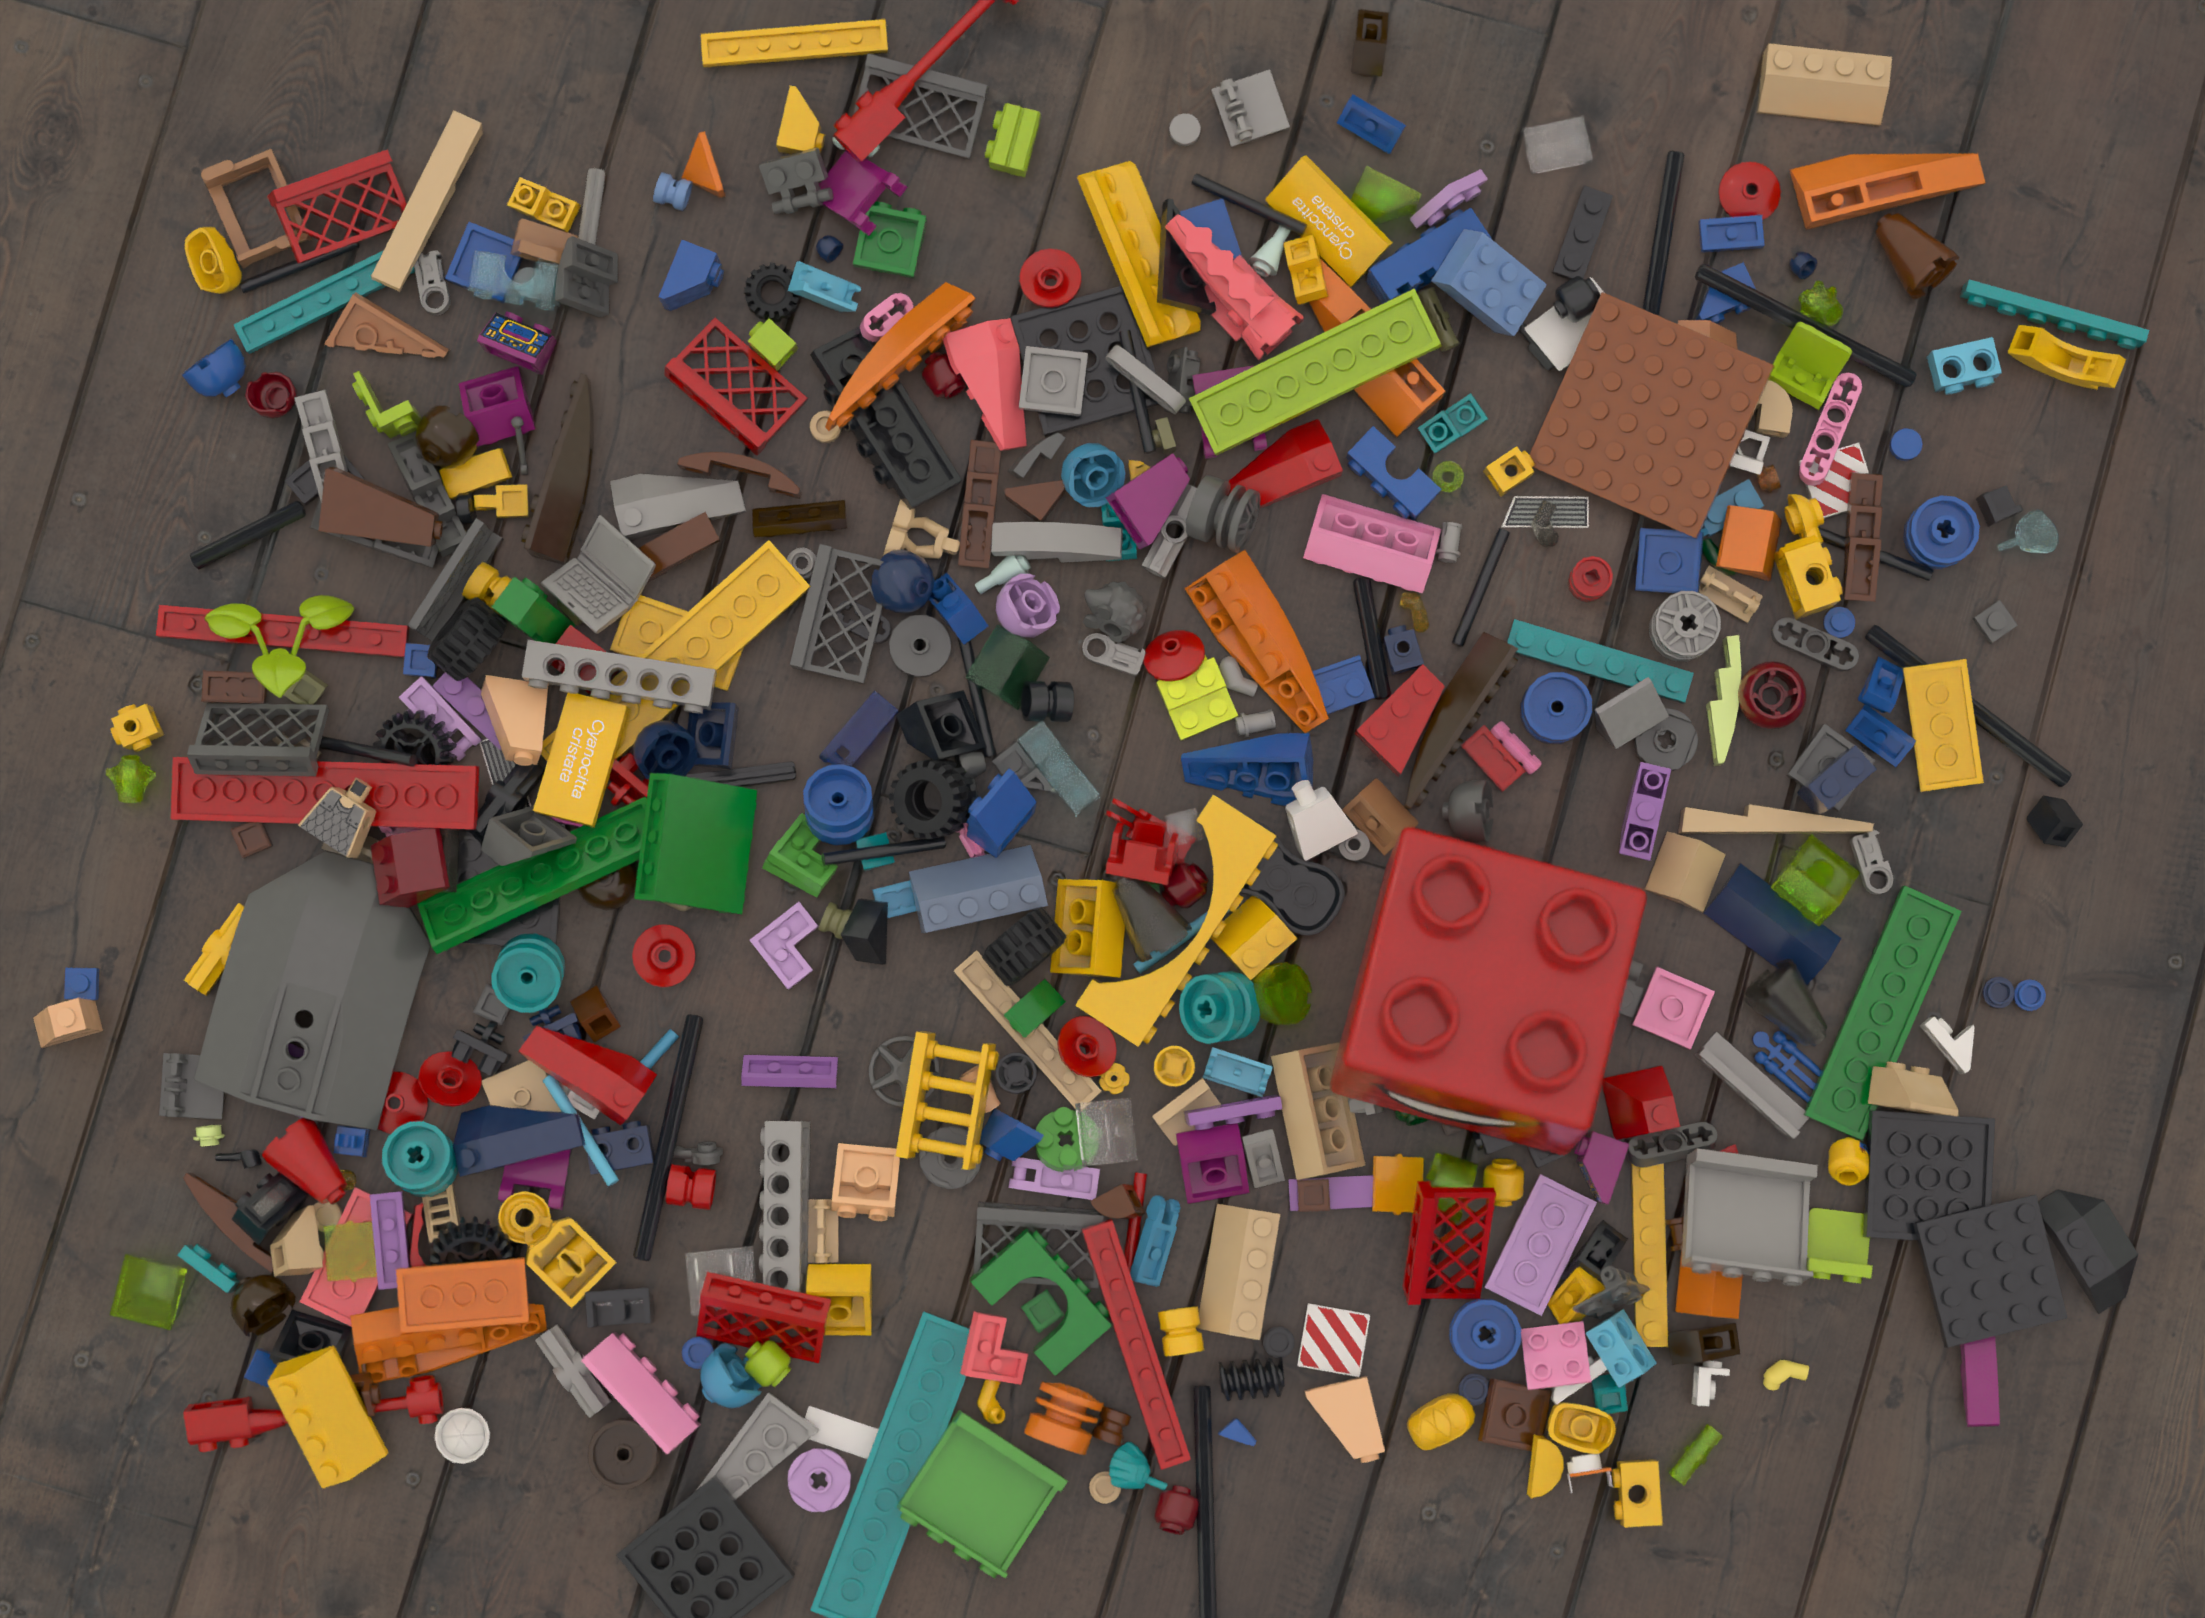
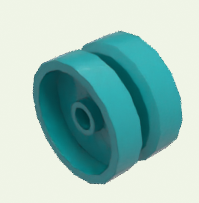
(528, 973)
(1219, 1007)
(402, 1157)

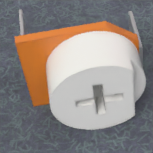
(1586, 1465)

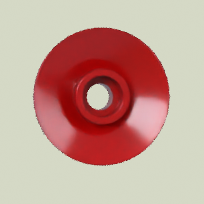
(1735, 198)
(1050, 265)
(1174, 655)
(647, 953)
(1096, 1040)
(443, 1069)
(412, 1102)

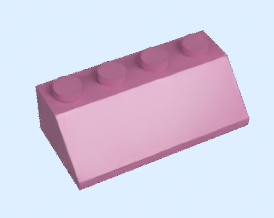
(1372, 543)
(642, 1392)

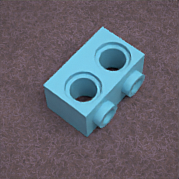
(1962, 358)
(1621, 1348)

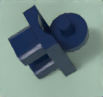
(566, 1025)

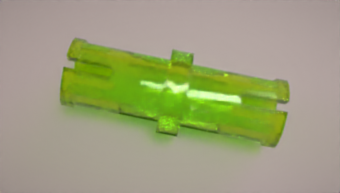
(1695, 1454)

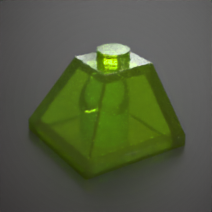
(1384, 197)
(148, 1291)

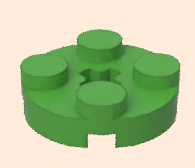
(1049, 1151)

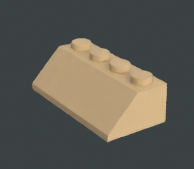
(1824, 84)
(1316, 1120)
(1238, 1271)

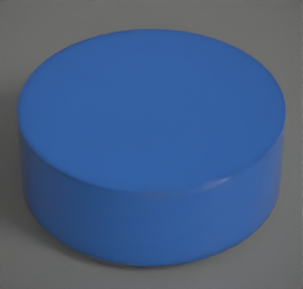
(1905, 444)
(696, 1351)

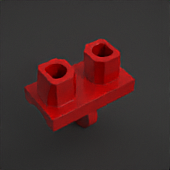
(624, 783)

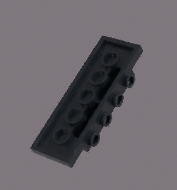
(889, 428)

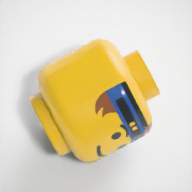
(1848, 1161)

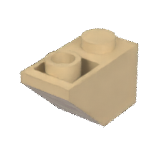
(297, 1245)

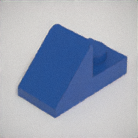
(1882, 686)

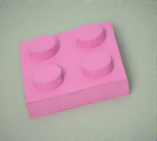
(1673, 1008)

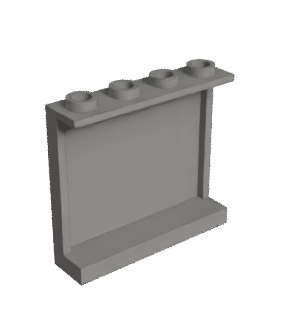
(1747, 1216)

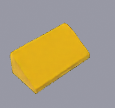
(1573, 1291)

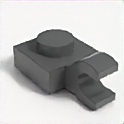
(1632, 992)

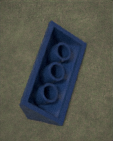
(1770, 924)

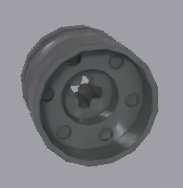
(1223, 513)

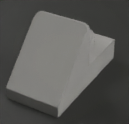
(1263, 1158)

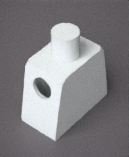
(1316, 820)

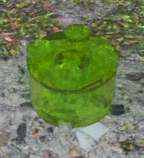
(1451, 1172)

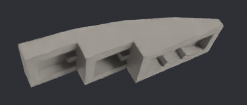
(320, 435)
(1057, 540)

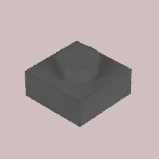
(1995, 622)

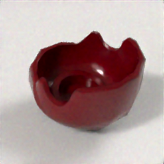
(271, 394)

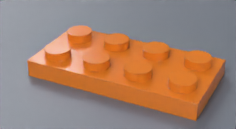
(462, 1295)

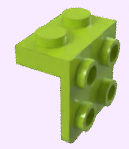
(1809, 364)
(397, 420)
(1837, 1245)

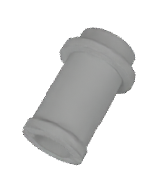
(1449, 542)
(1255, 722)

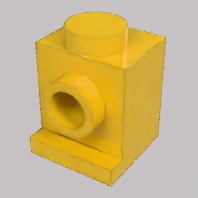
(1496, 470)

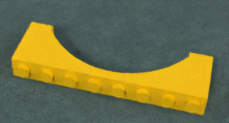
(1136, 1003)

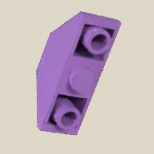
(1644, 811)

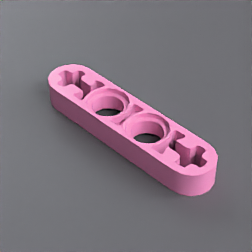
(1830, 429)

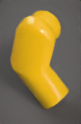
(988, 1403)

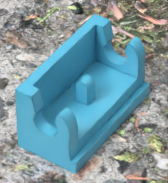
(823, 288)
(1237, 1072)

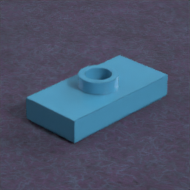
(898, 896)

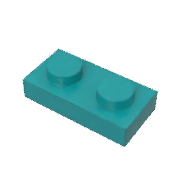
(221, 1274)

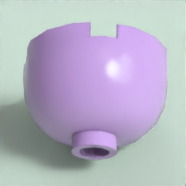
(1027, 606)

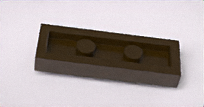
(799, 518)

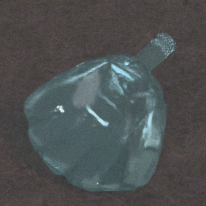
(2033, 534)

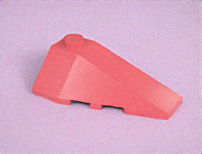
(991, 367)

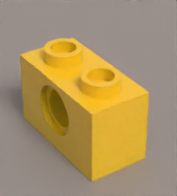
(1647, 1510)

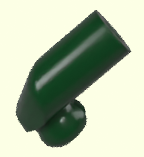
(1711, 552)

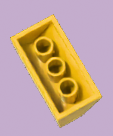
(327, 1416)

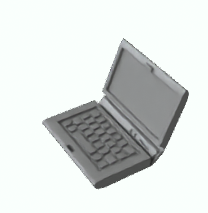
(603, 577)

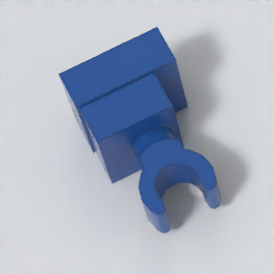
(351, 1141)

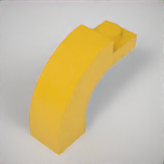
(2064, 361)

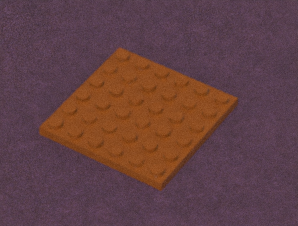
(1650, 414)

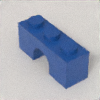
(1410, 494)

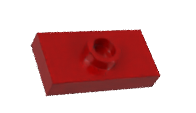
(1492, 758)

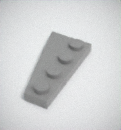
(761, 1445)

